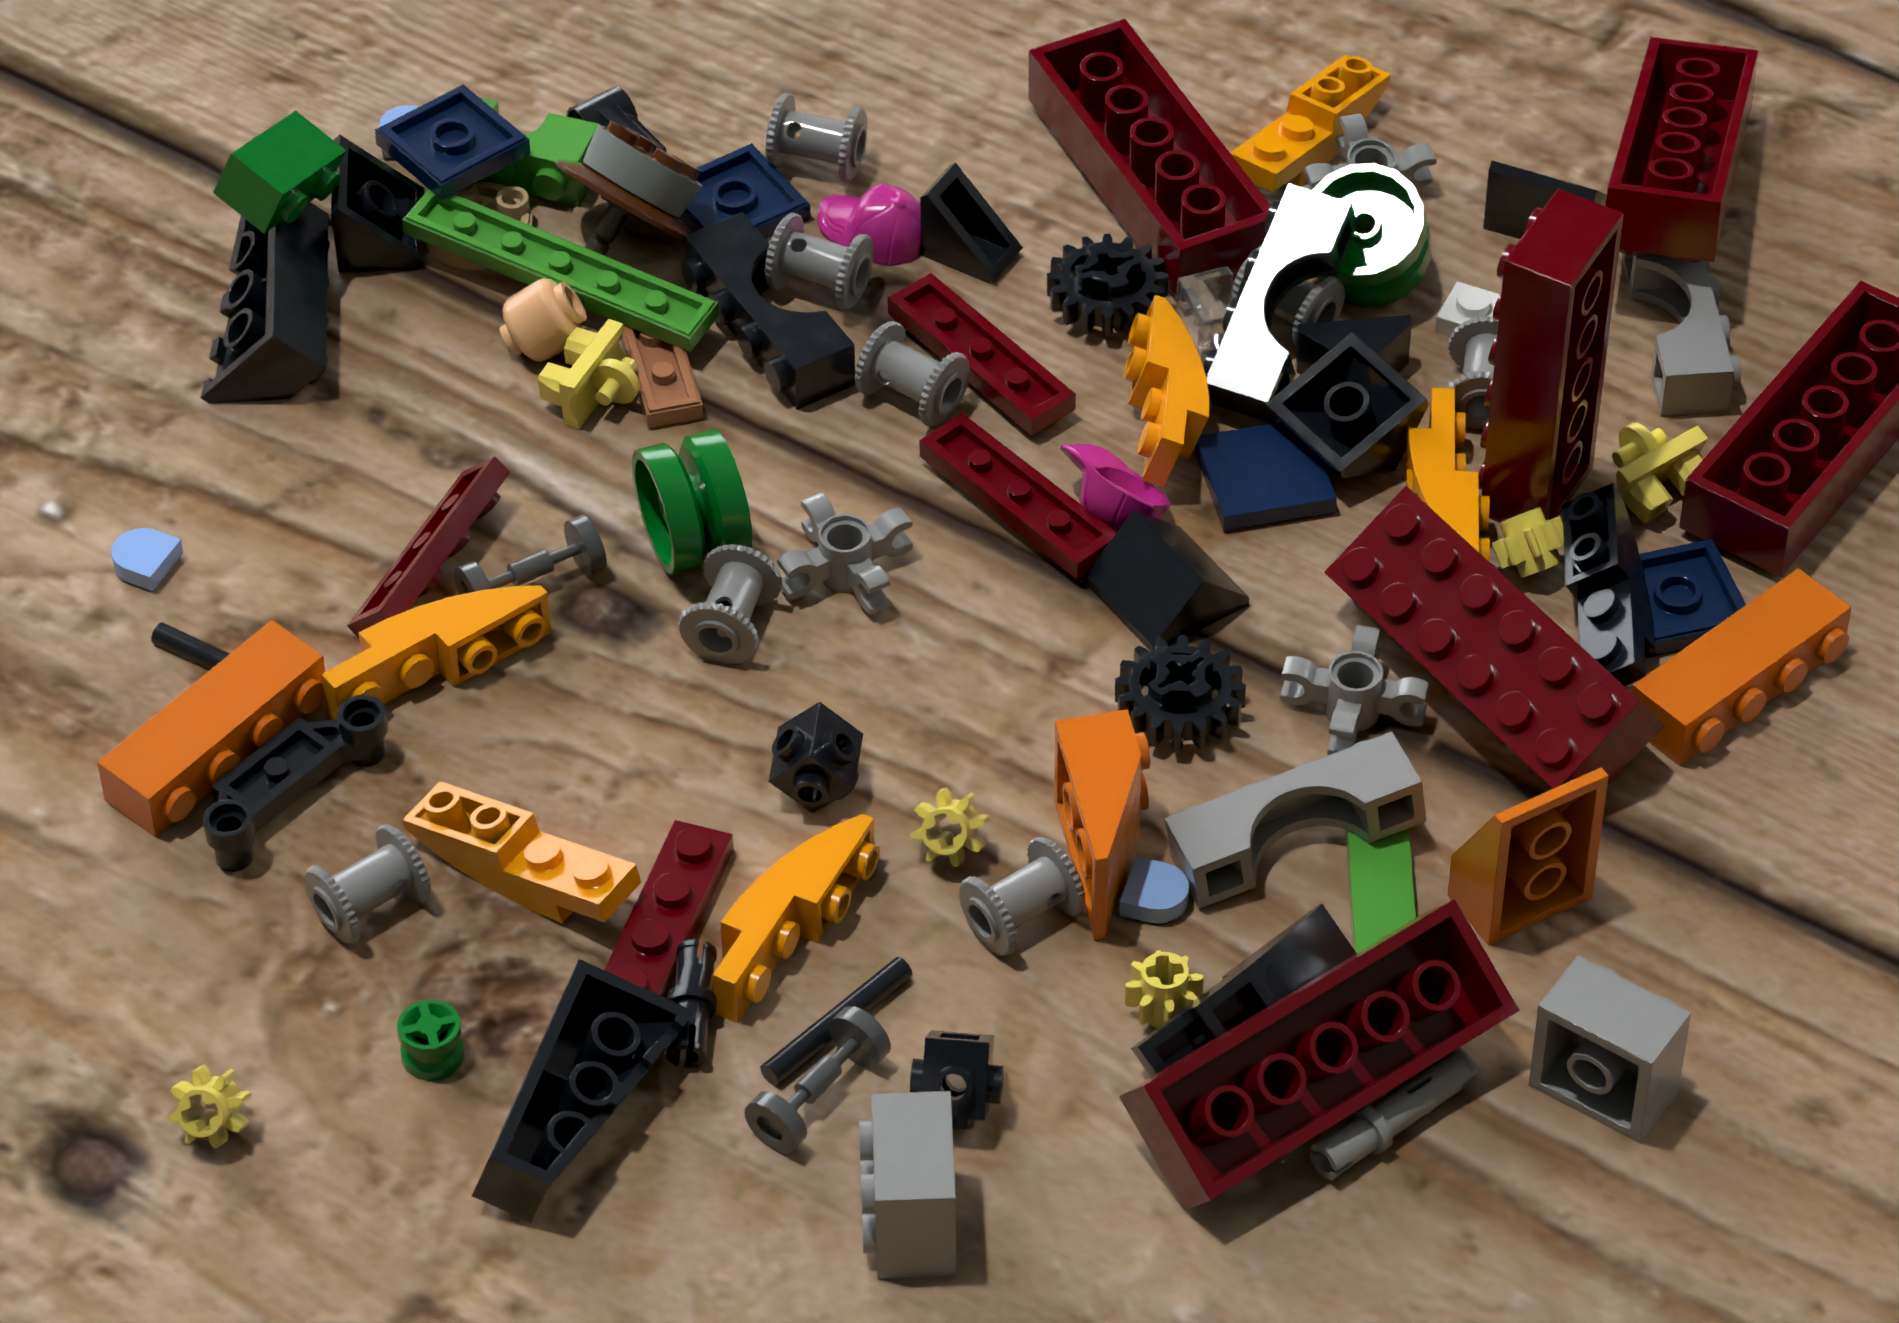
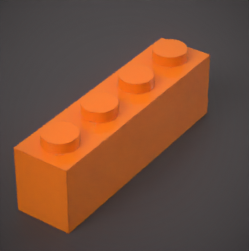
(1743, 664)
(212, 728)

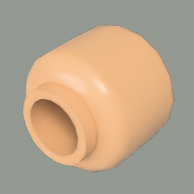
(541, 319)

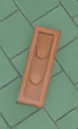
(666, 379)

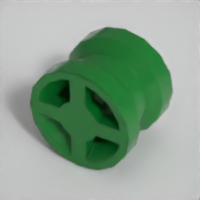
(440, 1027)

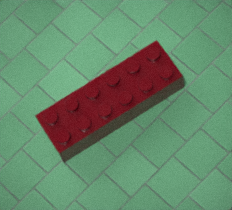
(1682, 148)
(1147, 150)
(1549, 356)
(1803, 438)
(1491, 645)
(1318, 1054)

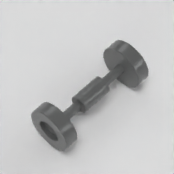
(582, 544)
(777, 1120)

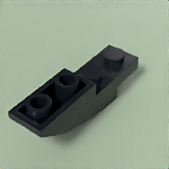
(1608, 583)
(1269, 974)

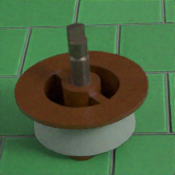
(634, 183)

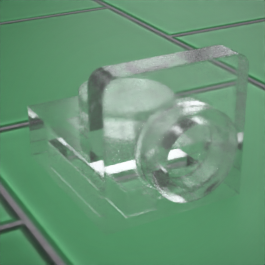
(1202, 306)

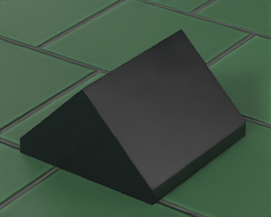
(1517, 192)
(370, 213)
(1351, 409)
(1161, 581)

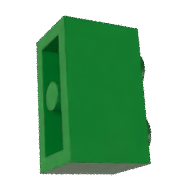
(280, 172)

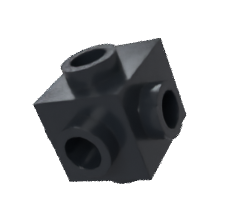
(816, 757)
(965, 1056)

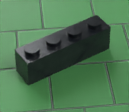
(274, 312)
(585, 1066)

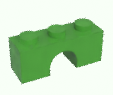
(536, 173)

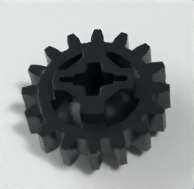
(1105, 283)
(1180, 692)

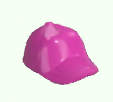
(883, 213)
(1112, 488)

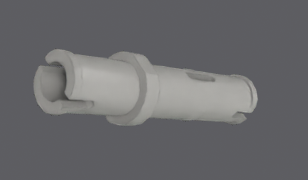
(1374, 1126)

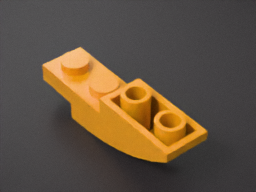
(1311, 123)
(1168, 387)
(1441, 475)
(444, 637)
(515, 859)
(788, 902)

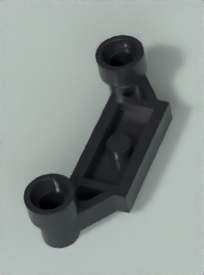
(285, 771)

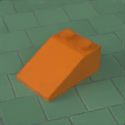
(1100, 804)
(1531, 859)

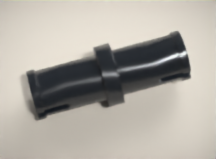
(694, 992)

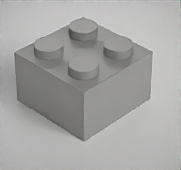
(1609, 1048)
(909, 1185)

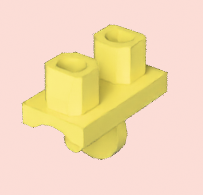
(597, 376)
(1648, 461)

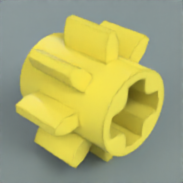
(1530, 542)
(944, 842)
(1162, 987)
(207, 1122)

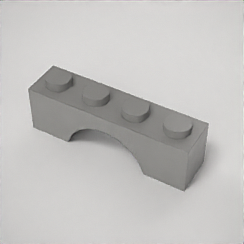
(1692, 360)
(1356, 789)

